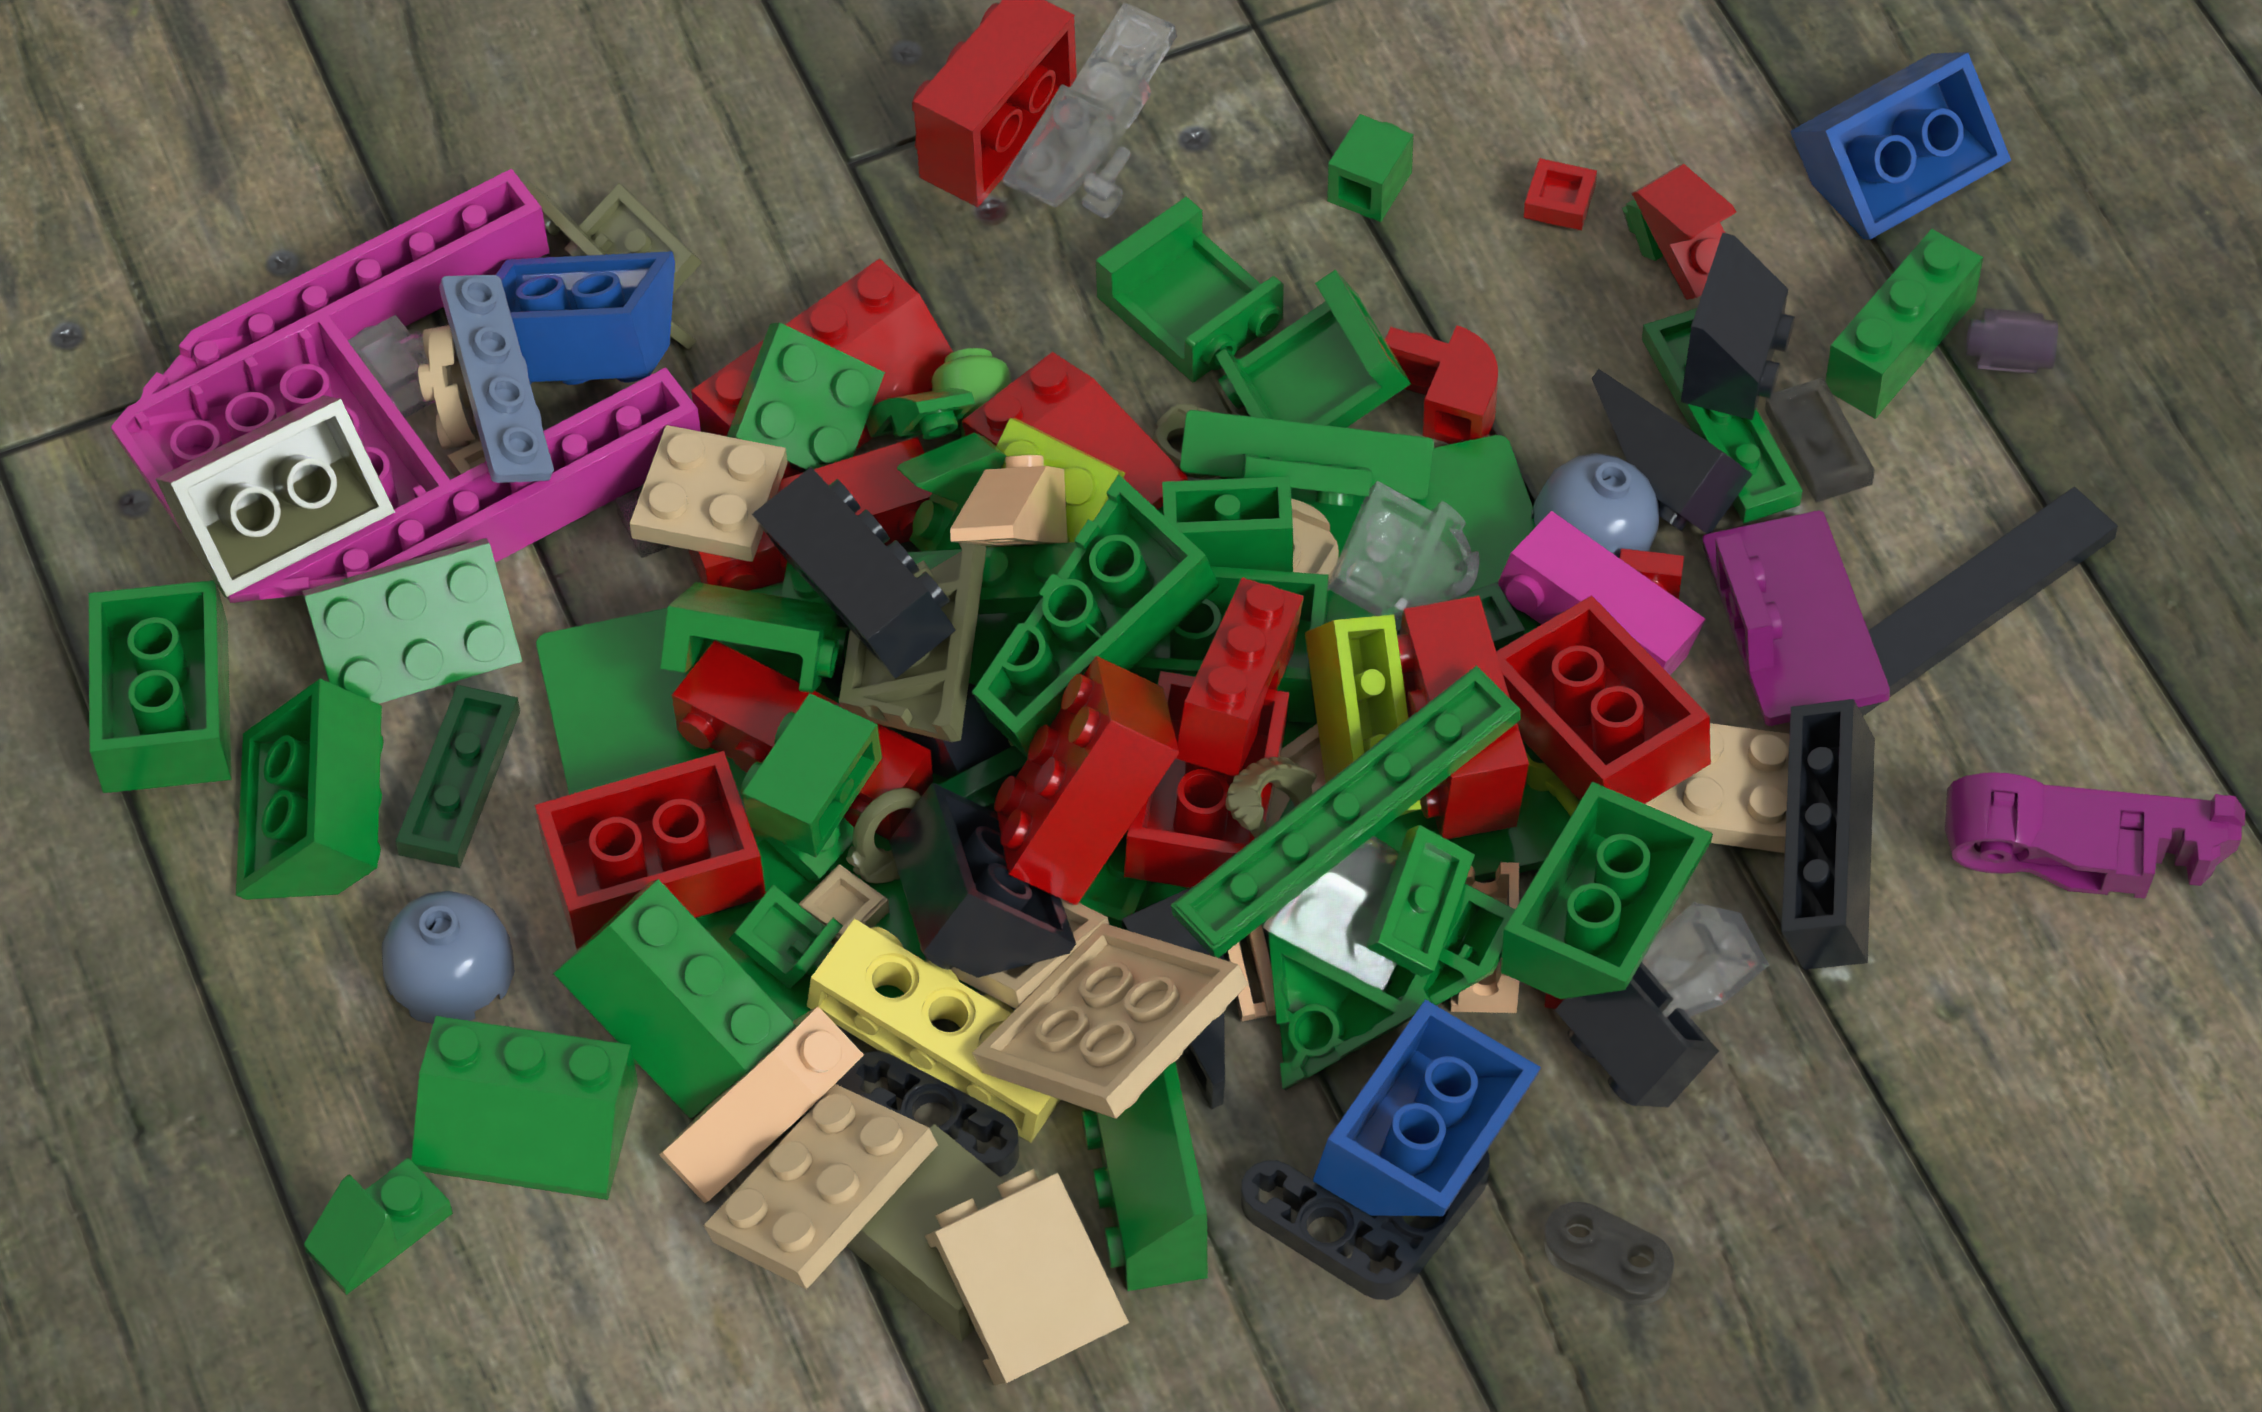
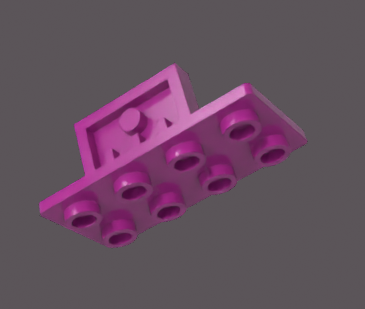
(1794, 615)

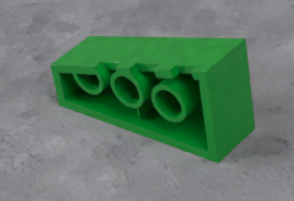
(1110, 600)

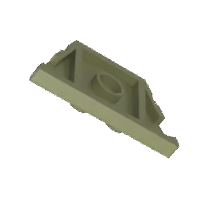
(934, 690)

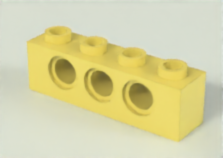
(903, 1026)

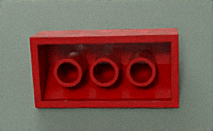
(867, 317)

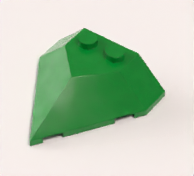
(1333, 1013)

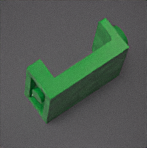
(1186, 292)
(1320, 368)
(755, 620)

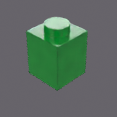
(1370, 167)

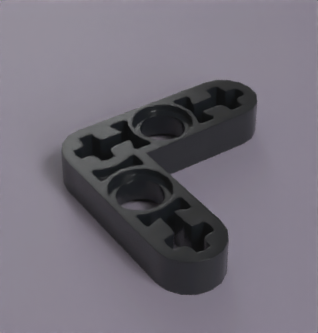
(923, 1088)
(1380, 1236)

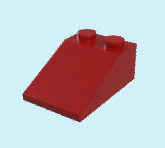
(1082, 414)

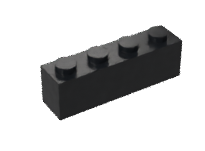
(855, 571)
(1828, 835)

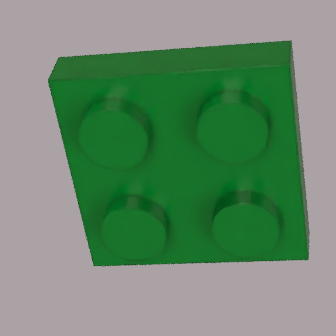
(805, 399)

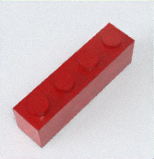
(874, 485)
(739, 705)

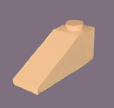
(1015, 506)
(761, 1104)

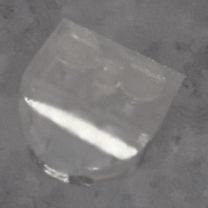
(1403, 555)
(1339, 912)

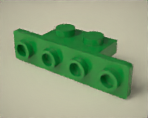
(1315, 456)

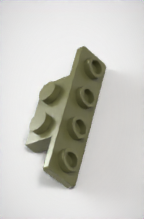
(621, 227)

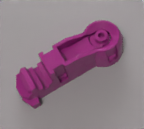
(2084, 835)

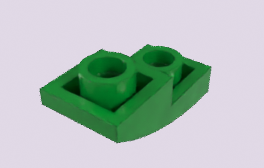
(925, 413)

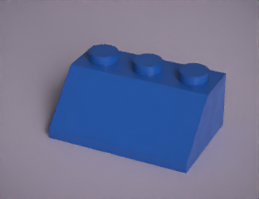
(1903, 143)
(591, 314)
(1424, 1118)

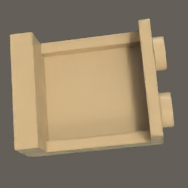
(1027, 1275)

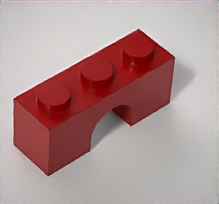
(1236, 673)

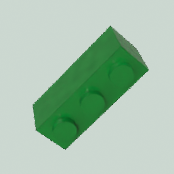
(1903, 323)

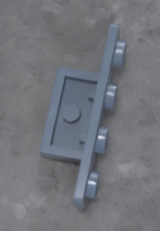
(496, 379)

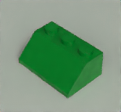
(310, 796)
(1600, 896)
(674, 998)
(523, 1107)
(1151, 1187)

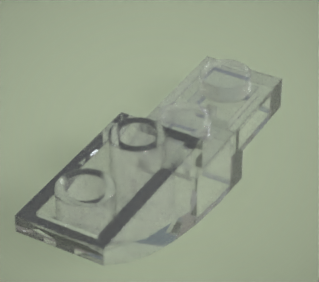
(1095, 111)

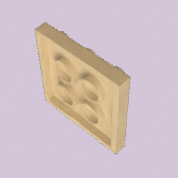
(1110, 1019)

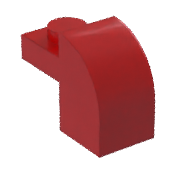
(1456, 379)

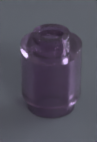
(2012, 341)

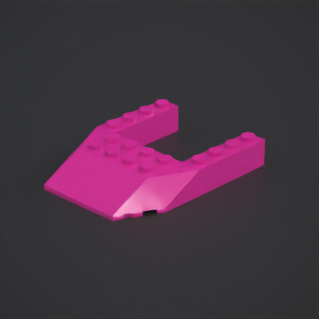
(297, 348)

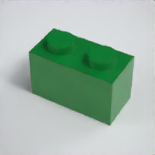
(1235, 520)
(811, 774)

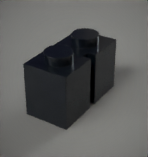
(1640, 1048)

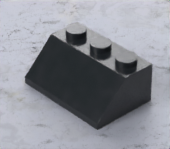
(962, 895)

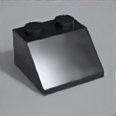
(1736, 333)

